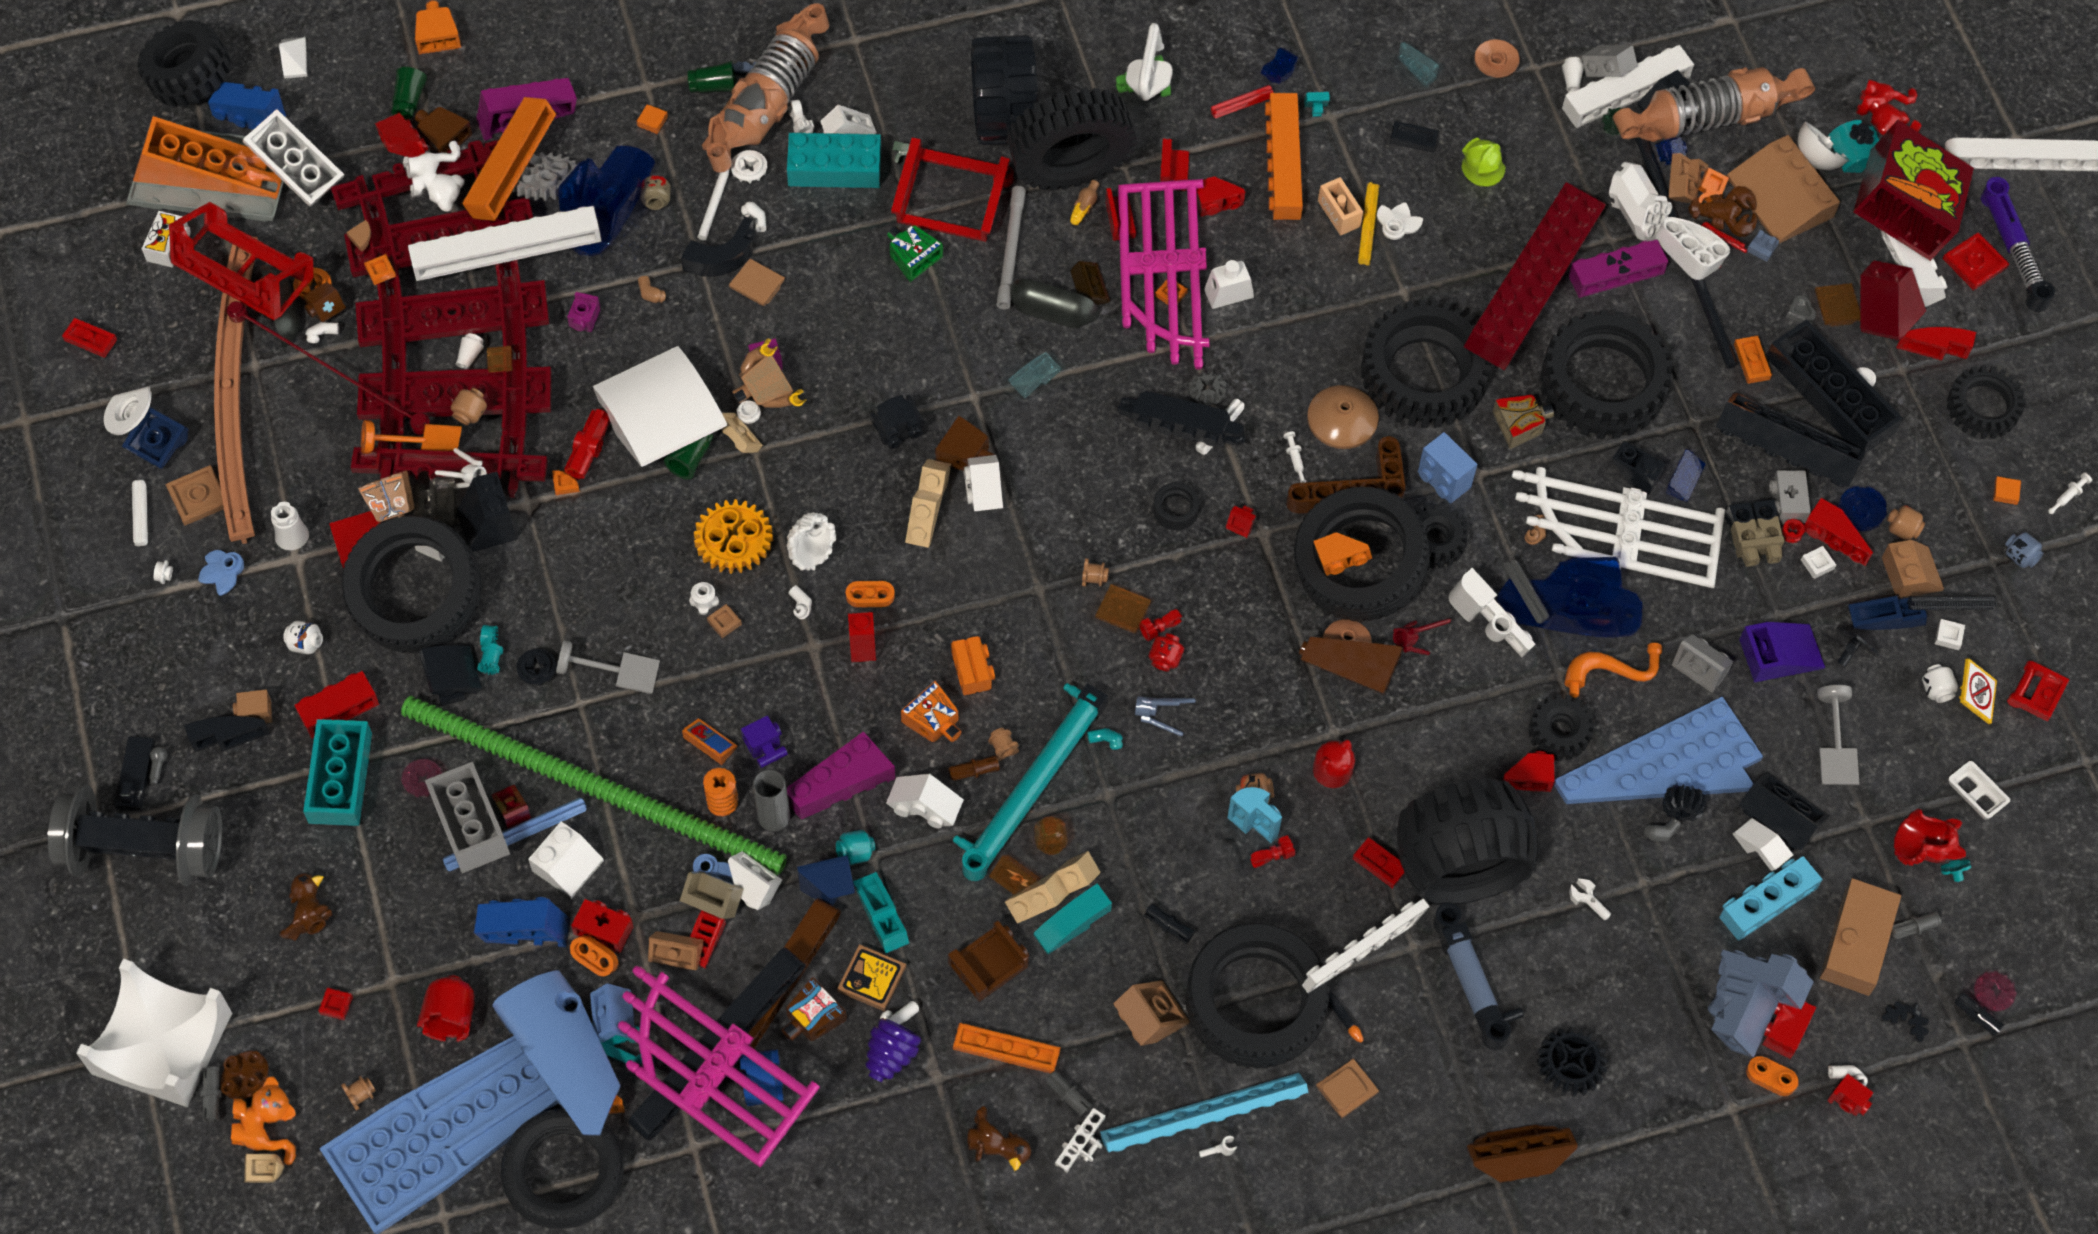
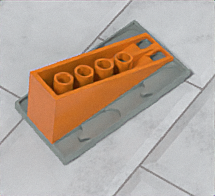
(194, 167)

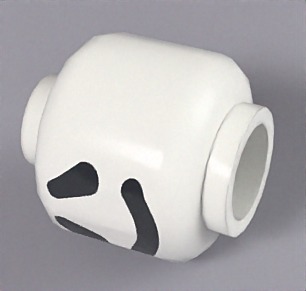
(1940, 683)

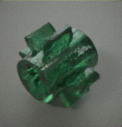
(1609, 125)

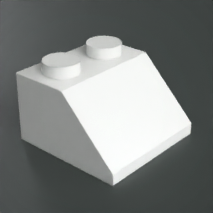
(565, 860)

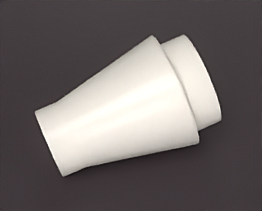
(1573, 72)
(469, 349)

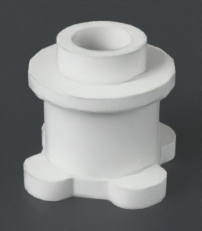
(703, 597)

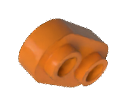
(870, 591)
(595, 956)
(1772, 1076)

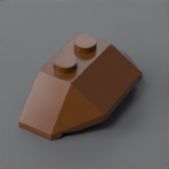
(1522, 1151)

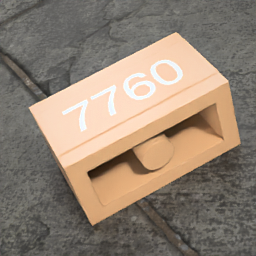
(1340, 206)

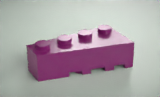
(500, 104)
(840, 776)

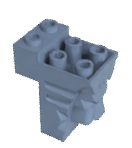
(1750, 994)

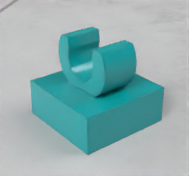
(1317, 101)

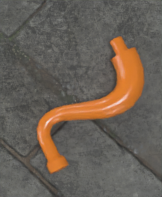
(1588, 661)

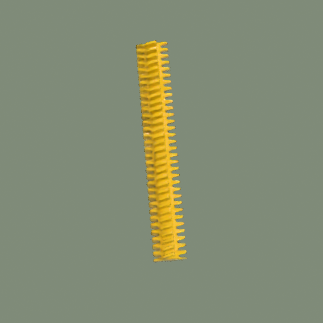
(1368, 224)

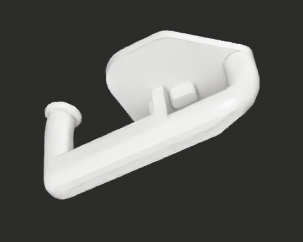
(1149, 76)

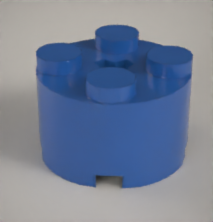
(761, 1077)

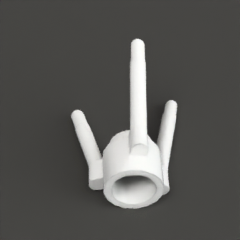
(467, 473)

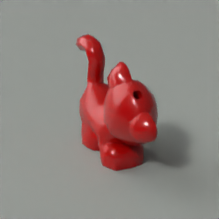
(1876, 100)

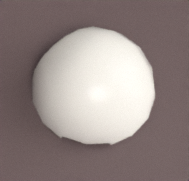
(1817, 149)

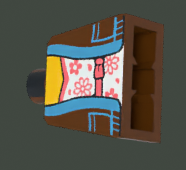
(813, 1013)

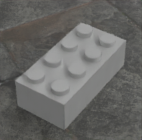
(467, 817)

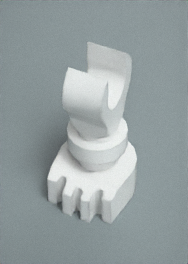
(801, 124)

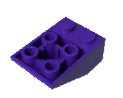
(1780, 650)

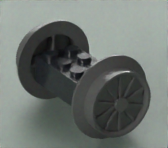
(80, 830)

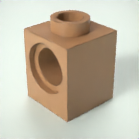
(254, 704)

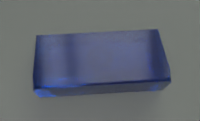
(1685, 476)

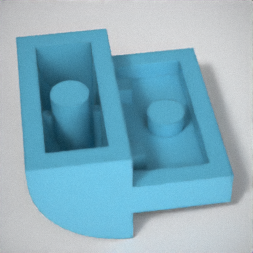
(1251, 810)

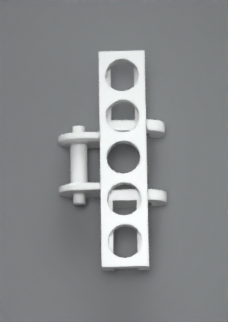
(1068, 1147)

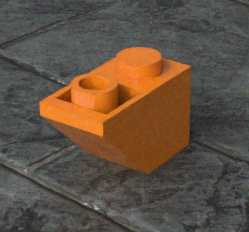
(1340, 552)

